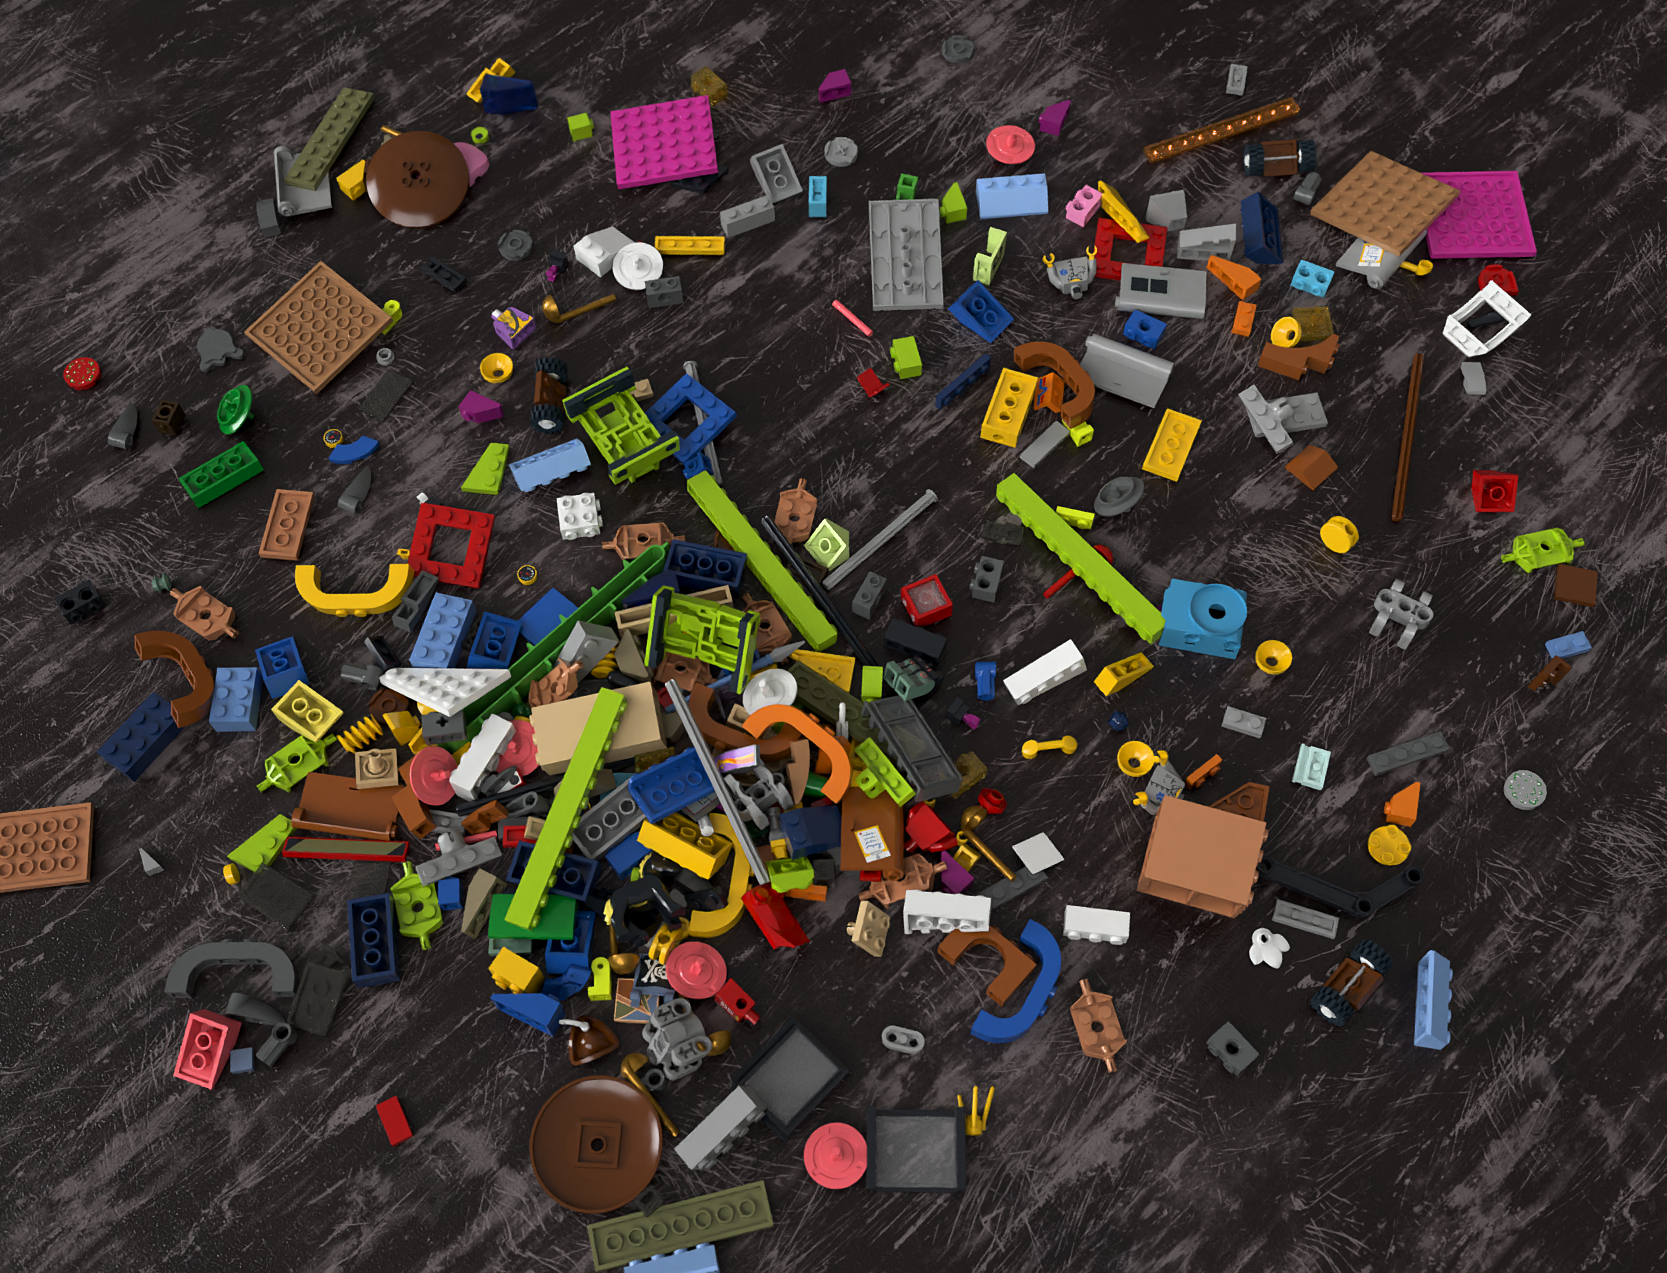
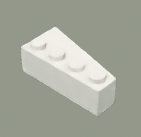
(1046, 673)
(482, 757)
(945, 912)

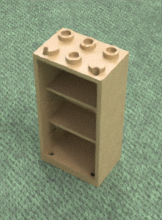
(562, 723)

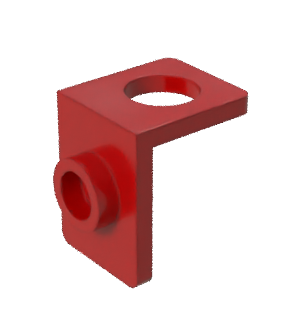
(871, 382)

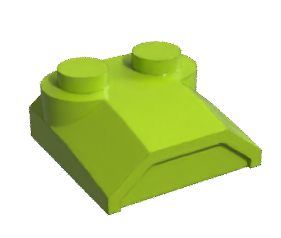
(790, 874)

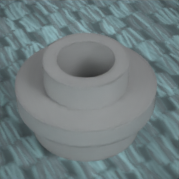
(382, 354)

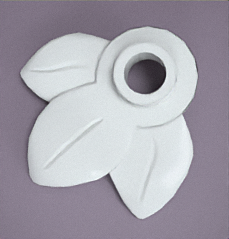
(1270, 950)

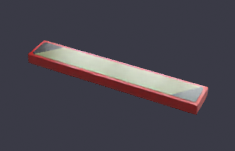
(346, 849)

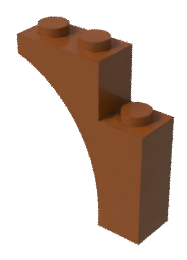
(1295, 361)
(411, 808)

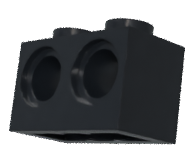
(79, 599)

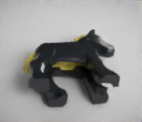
(642, 896)

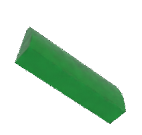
(221, 474)
(556, 919)

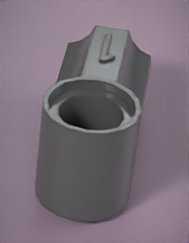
(1306, 191)
(365, 676)
(275, 1045)
(646, 1079)

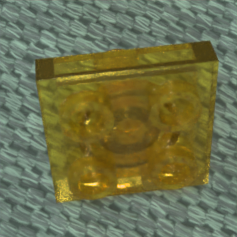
(1314, 323)

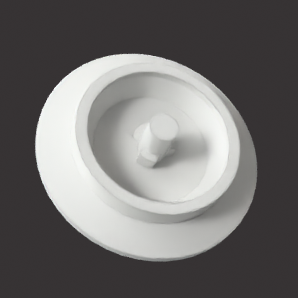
(637, 264)
(769, 688)

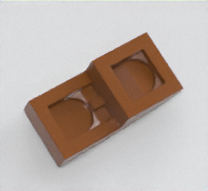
(481, 819)

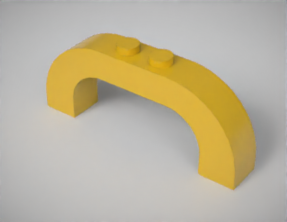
(308, 584)
(722, 920)

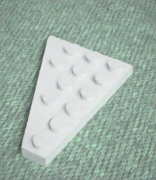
(444, 688)

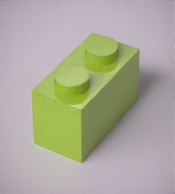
(906, 357)

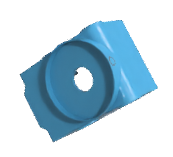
(1189, 620)

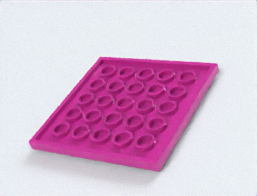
(663, 142)
(1484, 219)

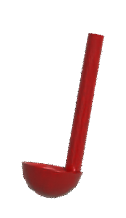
(1104, 551)

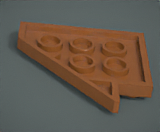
(1246, 801)

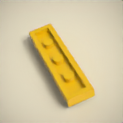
(690, 245)

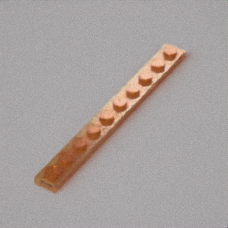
(1221, 130)

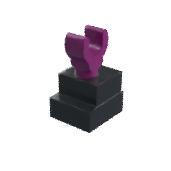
(557, 264)
(958, 712)

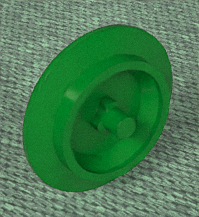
(235, 409)

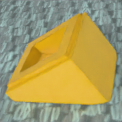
(966, 857)

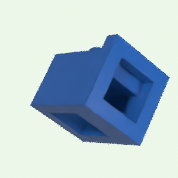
(698, 465)

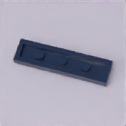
(960, 384)

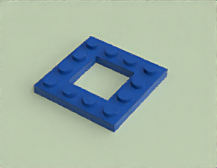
(687, 388)

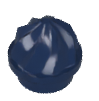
(1118, 721)

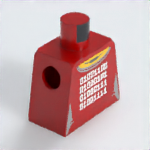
(731, 995)

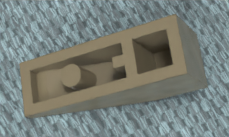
(479, 901)

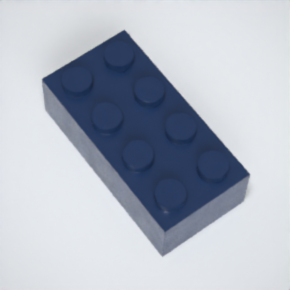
(141, 738)
(373, 940)

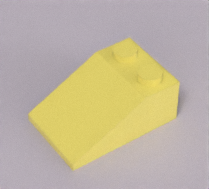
(306, 712)

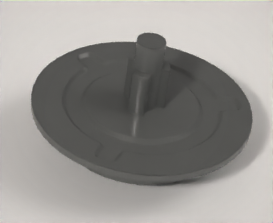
(1119, 496)

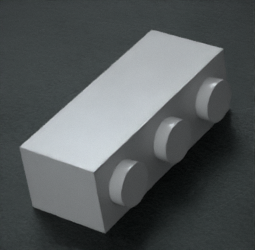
(747, 216)

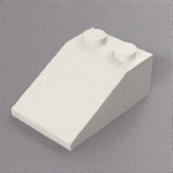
(600, 248)

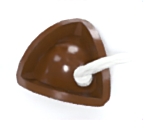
(589, 1039)

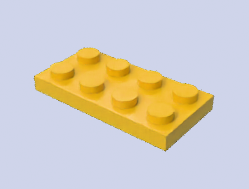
(1171, 445)

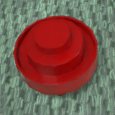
(992, 801)

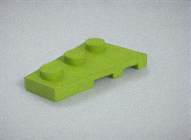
(489, 471)
(264, 844)

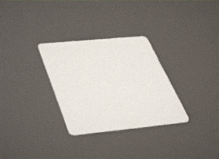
(1038, 853)

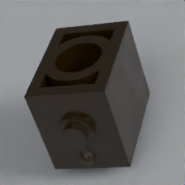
(168, 417)

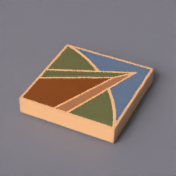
(624, 1012)

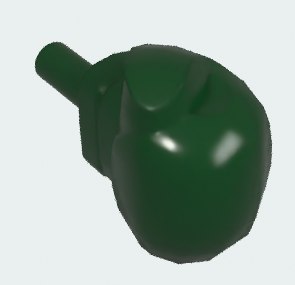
(522, 710)

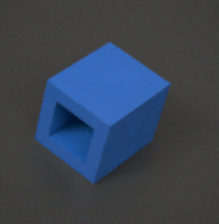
(450, 893)

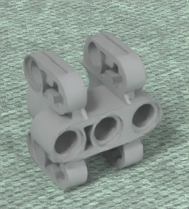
(1392, 609)
(767, 786)
(675, 1039)

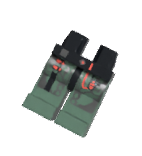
(914, 676)

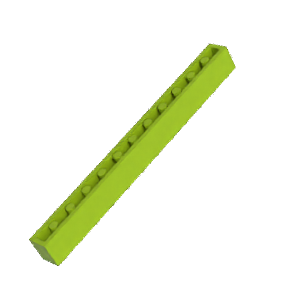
(1081, 558)
(762, 562)
(566, 810)

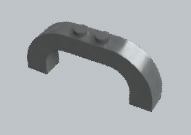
(229, 952)

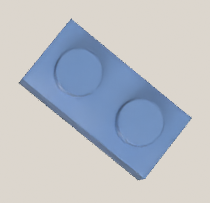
(1568, 645)

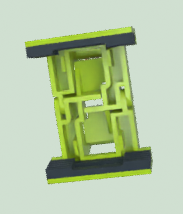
(622, 429)

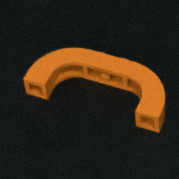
(824, 738)

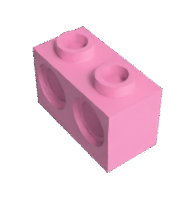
(1084, 205)

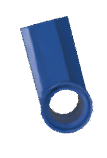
(985, 674)

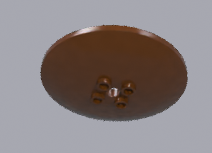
(421, 200)
(564, 1139)

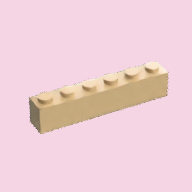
(638, 618)

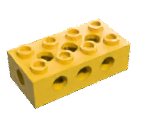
(1009, 407)

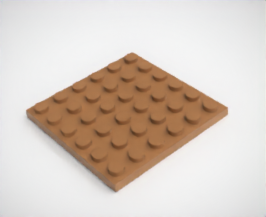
(1385, 203)
(318, 327)

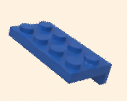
(670, 785)

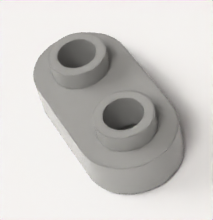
(903, 1039)

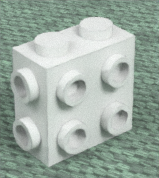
(579, 516)

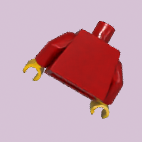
(929, 830)

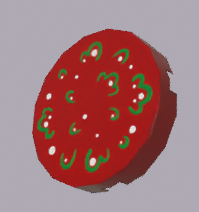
(82, 373)

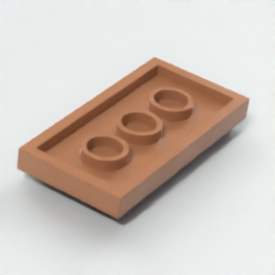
(286, 524)

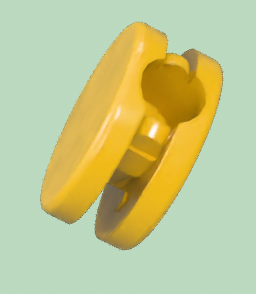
(1339, 534)
(664, 944)

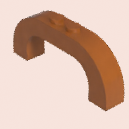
(1056, 357)
(176, 647)
(728, 739)

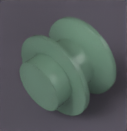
(161, 583)

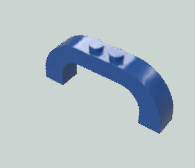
(1009, 1029)

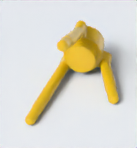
(973, 1124)

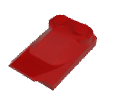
(774, 917)

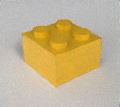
(516, 973)

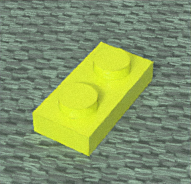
(1075, 517)

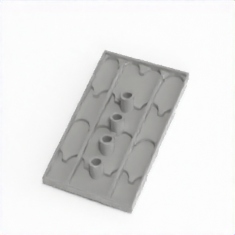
(905, 254)

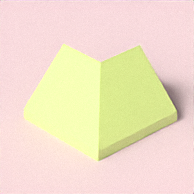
(829, 544)

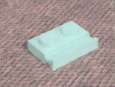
(1311, 766)

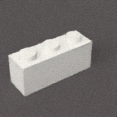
(1096, 924)

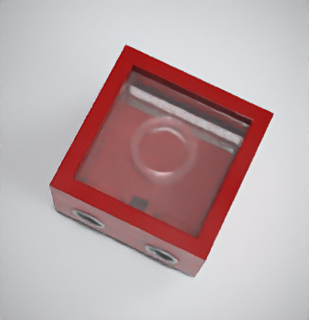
(926, 601)

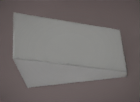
(150, 866)

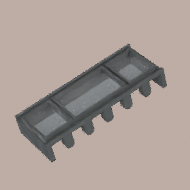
(914, 745)

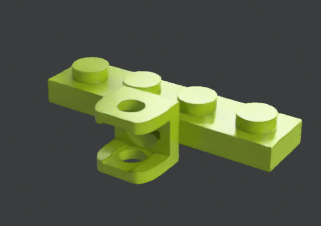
(881, 774)

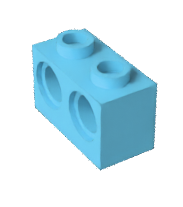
(817, 196)
(1312, 278)

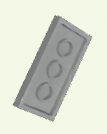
(1307, 414)

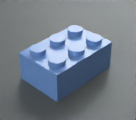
(236, 699)

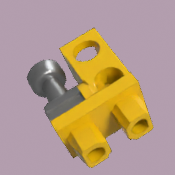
(776, 838)

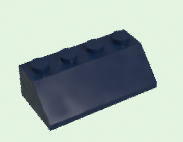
(1261, 230)
(706, 566)
(574, 879)

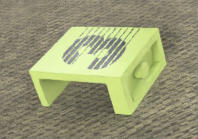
(986, 266)

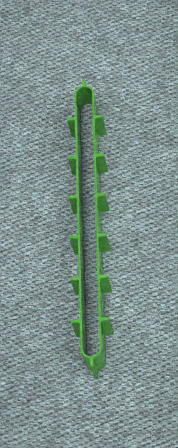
(653, 555)

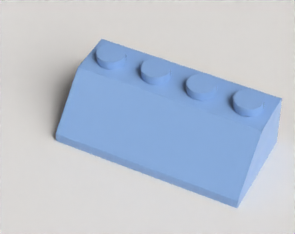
(1012, 196)
(550, 464)
(1432, 1001)
(700, 1260)

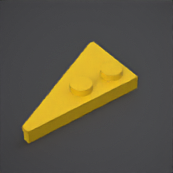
(833, 667)

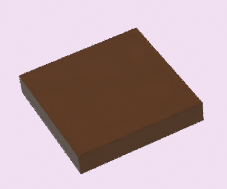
(1575, 585)

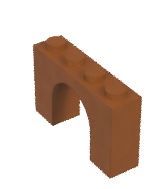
(1016, 964)

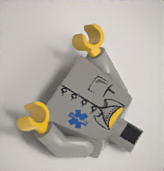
(1073, 274)
(1163, 782)

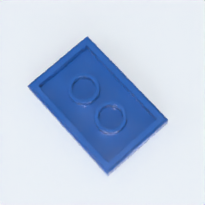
(545, 616)

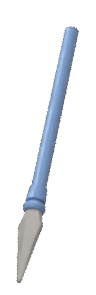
(776, 655)

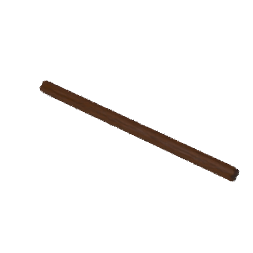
(1407, 439)

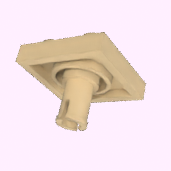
(376, 768)
(870, 928)

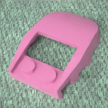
(475, 159)

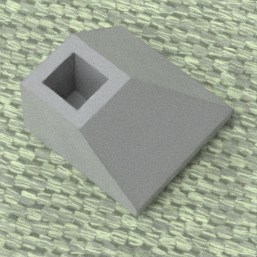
(1167, 210)

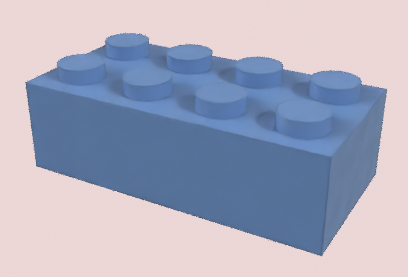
(443, 632)

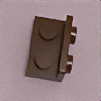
(1552, 672)

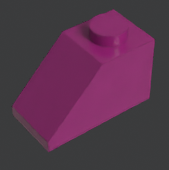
(835, 86)
(1054, 117)
(479, 408)
(954, 879)

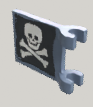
(650, 980)

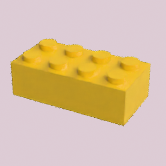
(684, 843)

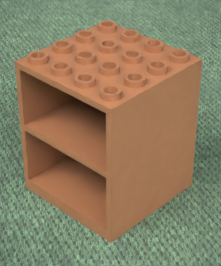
(1202, 857)

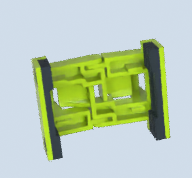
(695, 618)

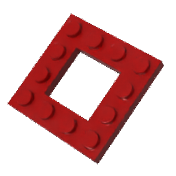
(1109, 229)
(481, 530)

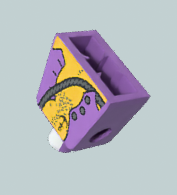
(513, 326)

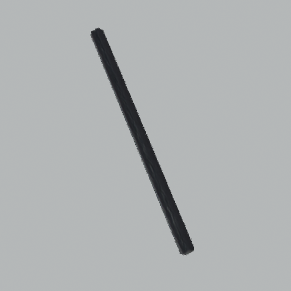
(818, 592)
(538, 787)

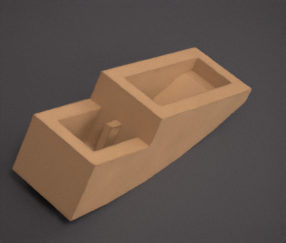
(798, 769)

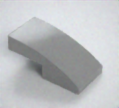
(1474, 378)

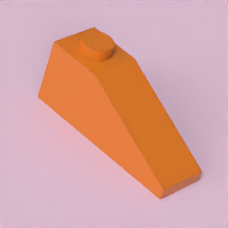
(1234, 276)

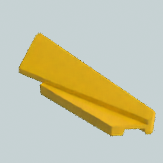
(1120, 212)

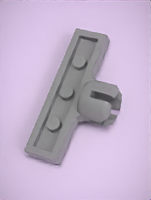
(1269, 417)
(457, 857)

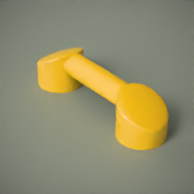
(1423, 268)
(1031, 747)

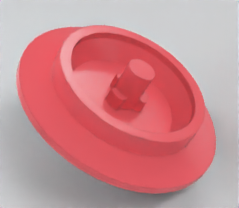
(1010, 144)
(520, 750)
(431, 775)
(696, 970)
(836, 1155)

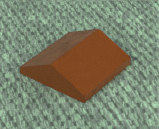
(1312, 466)

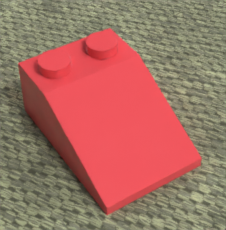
(206, 1047)

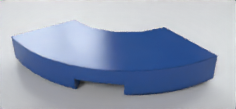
(348, 453)
(568, 983)

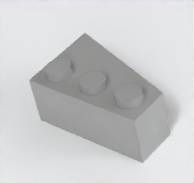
(1208, 241)
(589, 644)

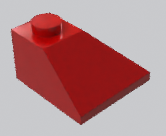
(1494, 491)

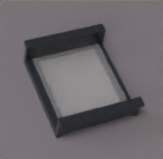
(791, 1077)
(916, 1150)

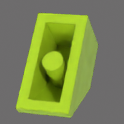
(953, 205)
(871, 683)

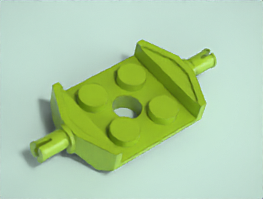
(1530, 554)
(284, 774)
(406, 895)

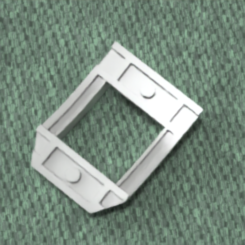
(1499, 301)

